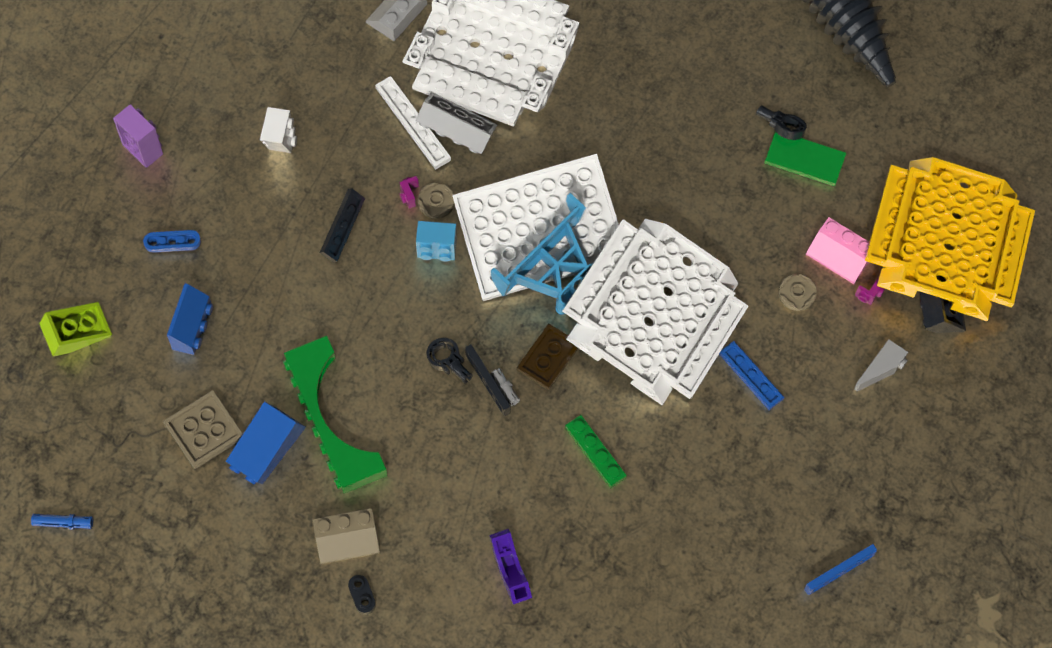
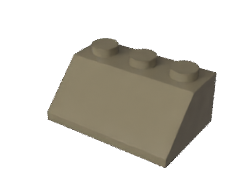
(346, 536)

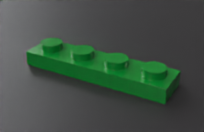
(595, 451)

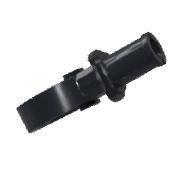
(780, 120)
(452, 363)

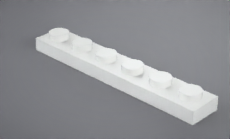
(407, 115)

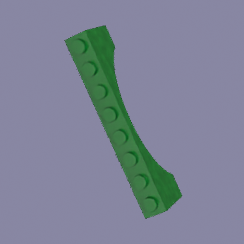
(351, 465)

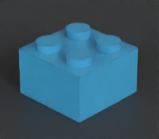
(436, 241)

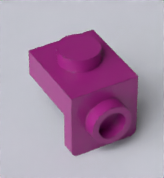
(406, 187)
(869, 296)

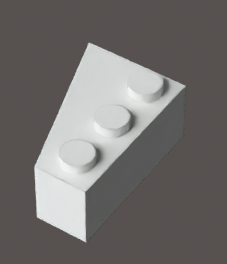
(278, 130)

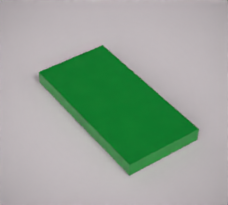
(806, 159)

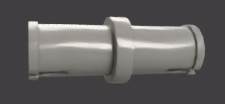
(505, 387)

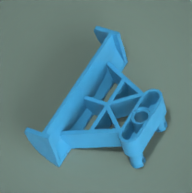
(541, 252)

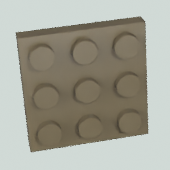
(203, 429)

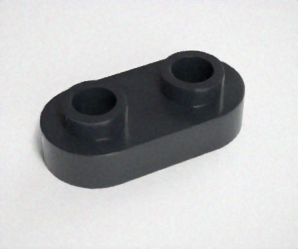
(362, 593)

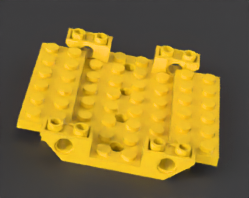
(918, 221)

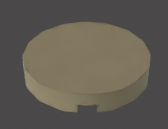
(436, 200)
(797, 292)

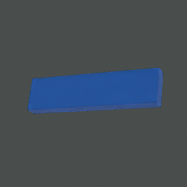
(751, 375)
(840, 569)

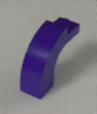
(509, 567)

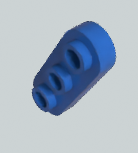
(164, 238)

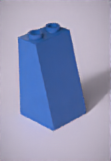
(264, 443)

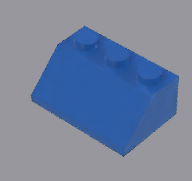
(189, 320)

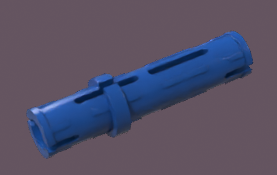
(68, 521)

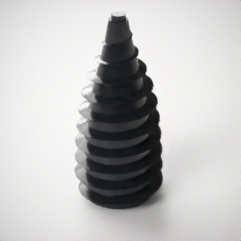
(860, 30)

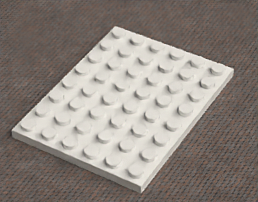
(517, 214)

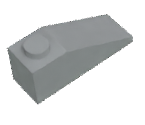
(884, 365)

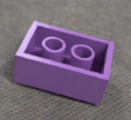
(138, 135)

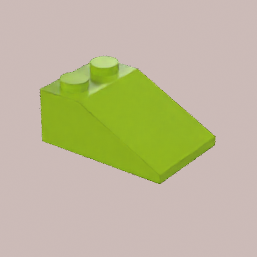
(74, 328)

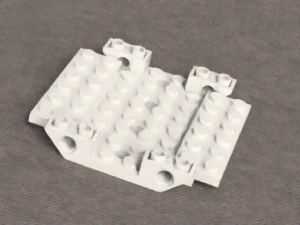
(480, 76)
(629, 285)

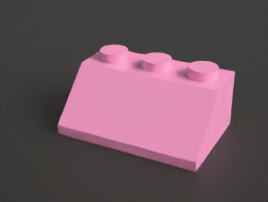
(839, 250)

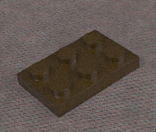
(547, 357)

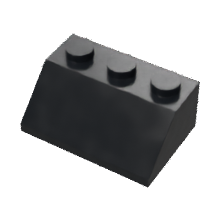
(938, 314)

